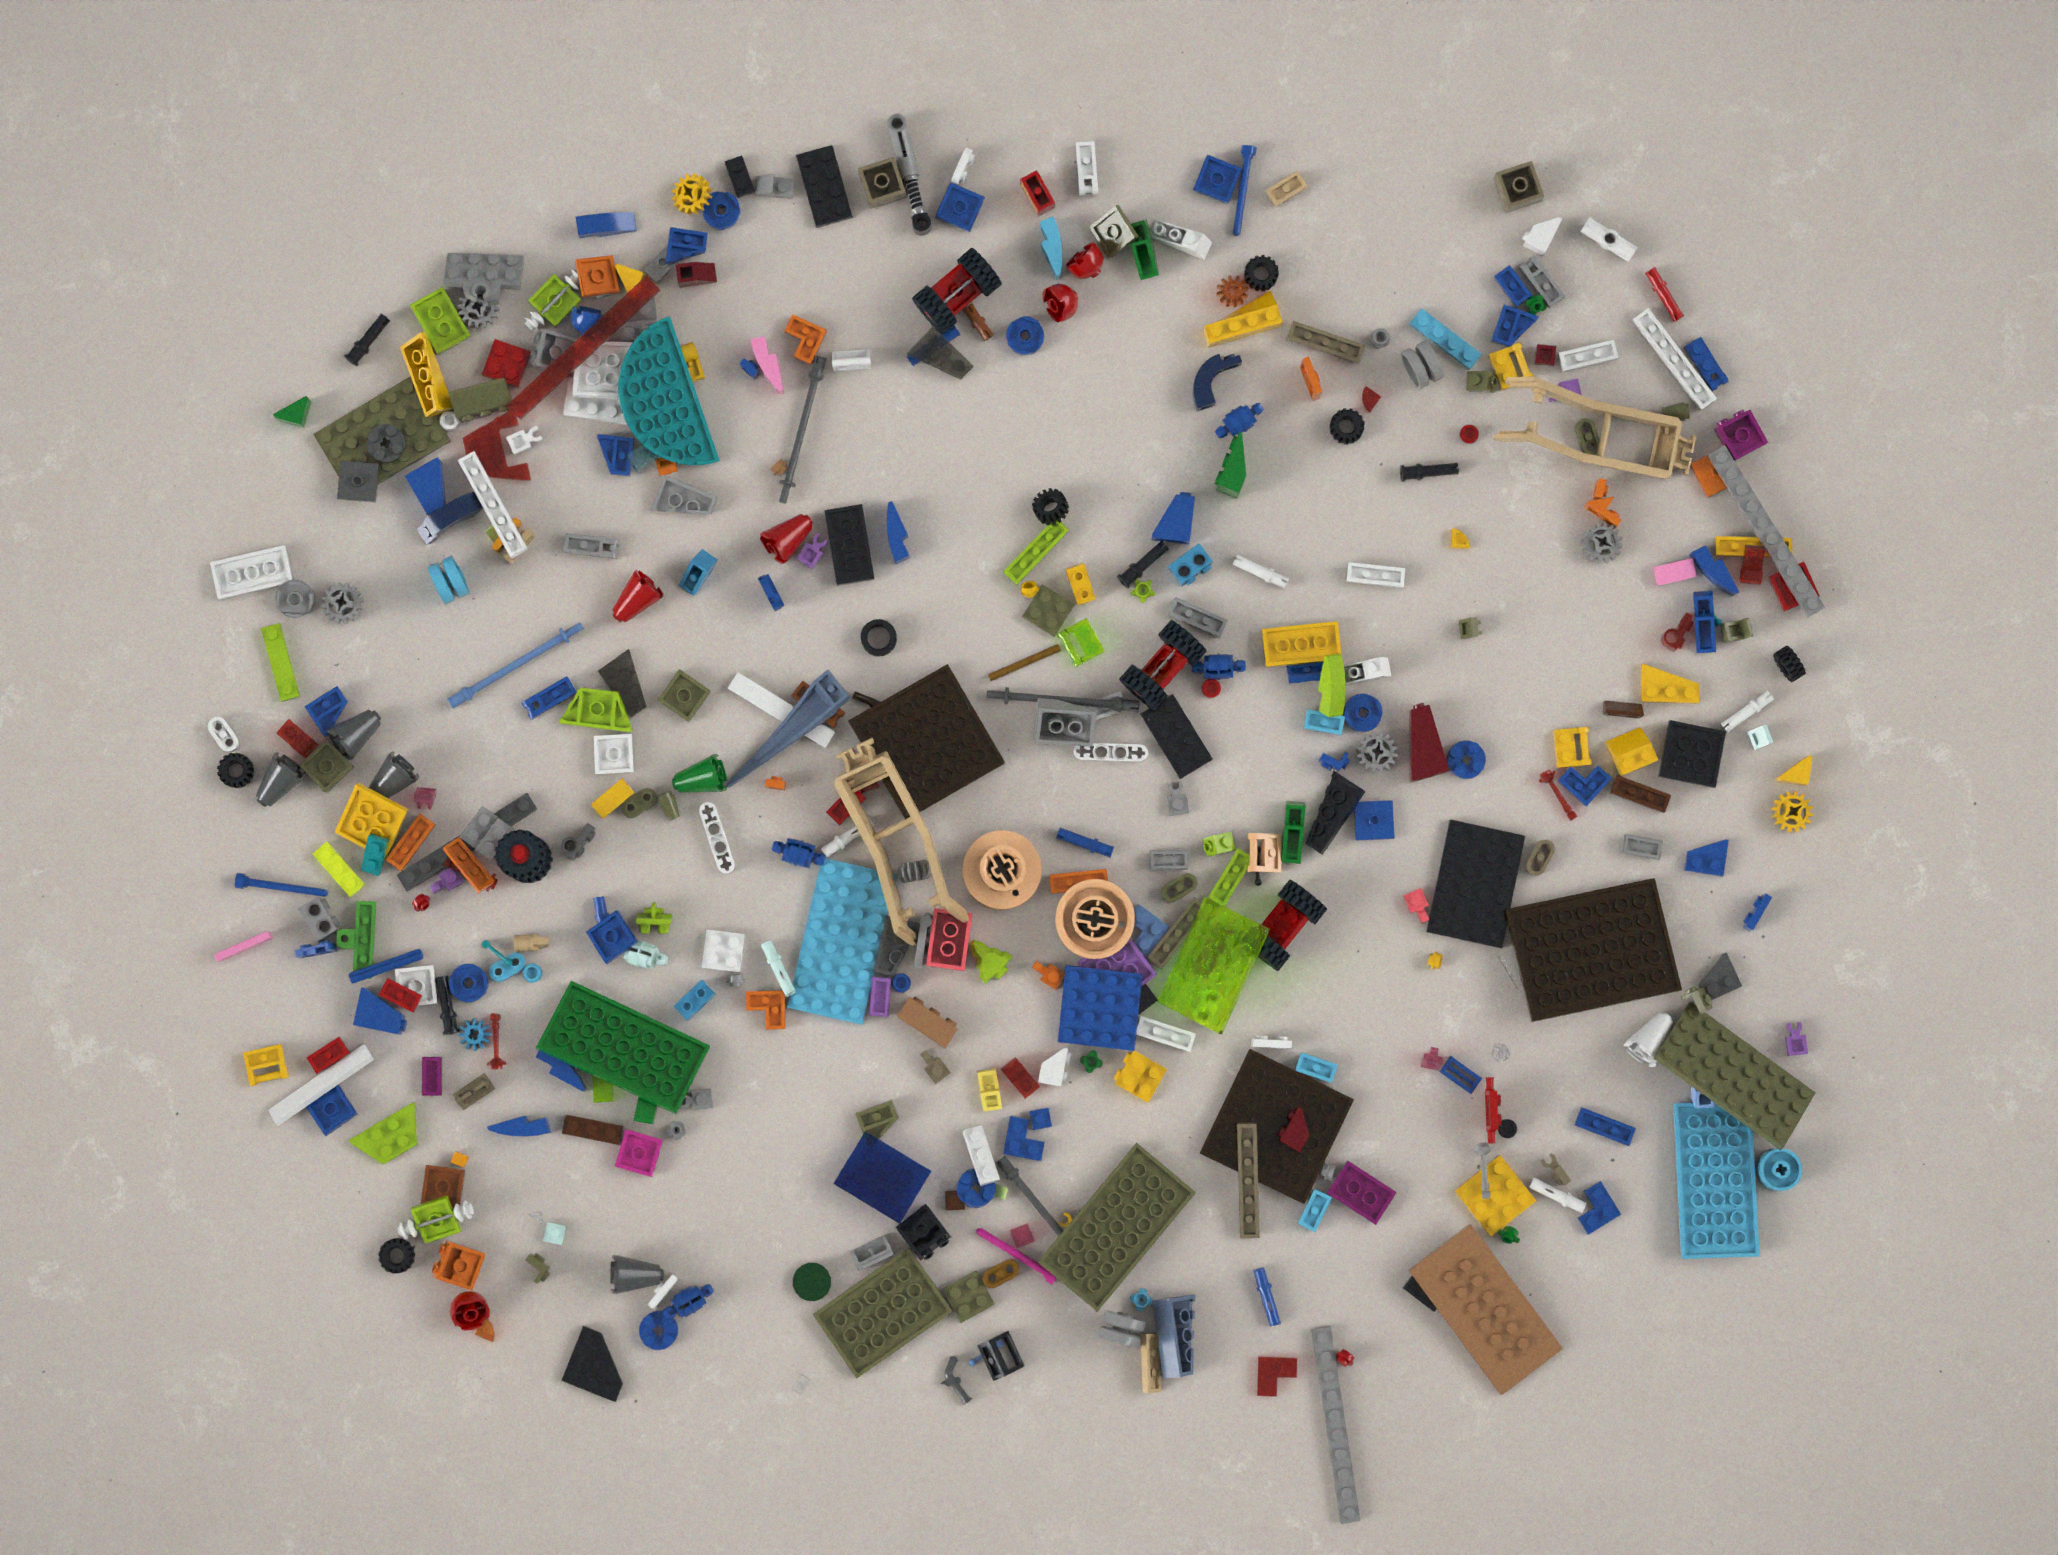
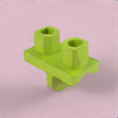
(654, 916)

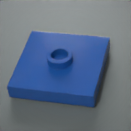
(1217, 179)
(960, 207)
(1374, 820)
(612, 937)
(332, 1110)

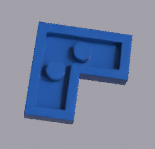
(1584, 789)
(1016, 1141)
(1603, 1208)

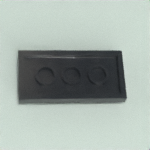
(824, 186)
(849, 545)
(1176, 737)

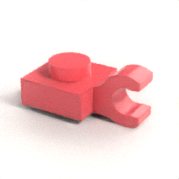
(1416, 903)

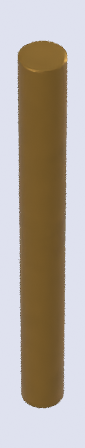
(1024, 662)

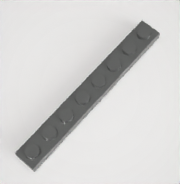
(434, 861)

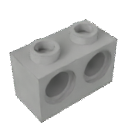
(315, 922)

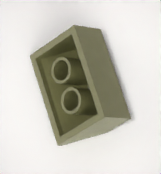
(481, 399)

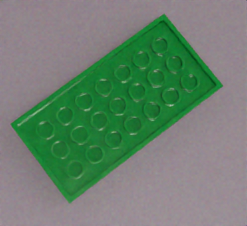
(623, 1047)

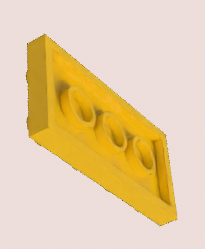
(1300, 643)

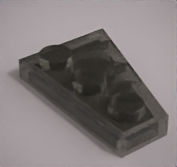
(941, 354)
(622, 677)

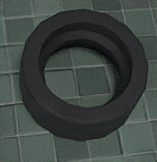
(878, 623)

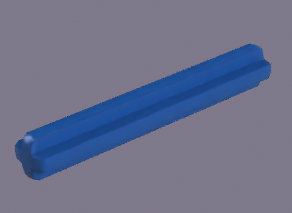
(385, 966)

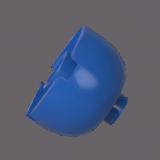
(584, 318)

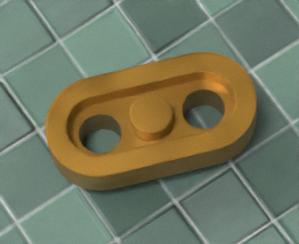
(1001, 1274)

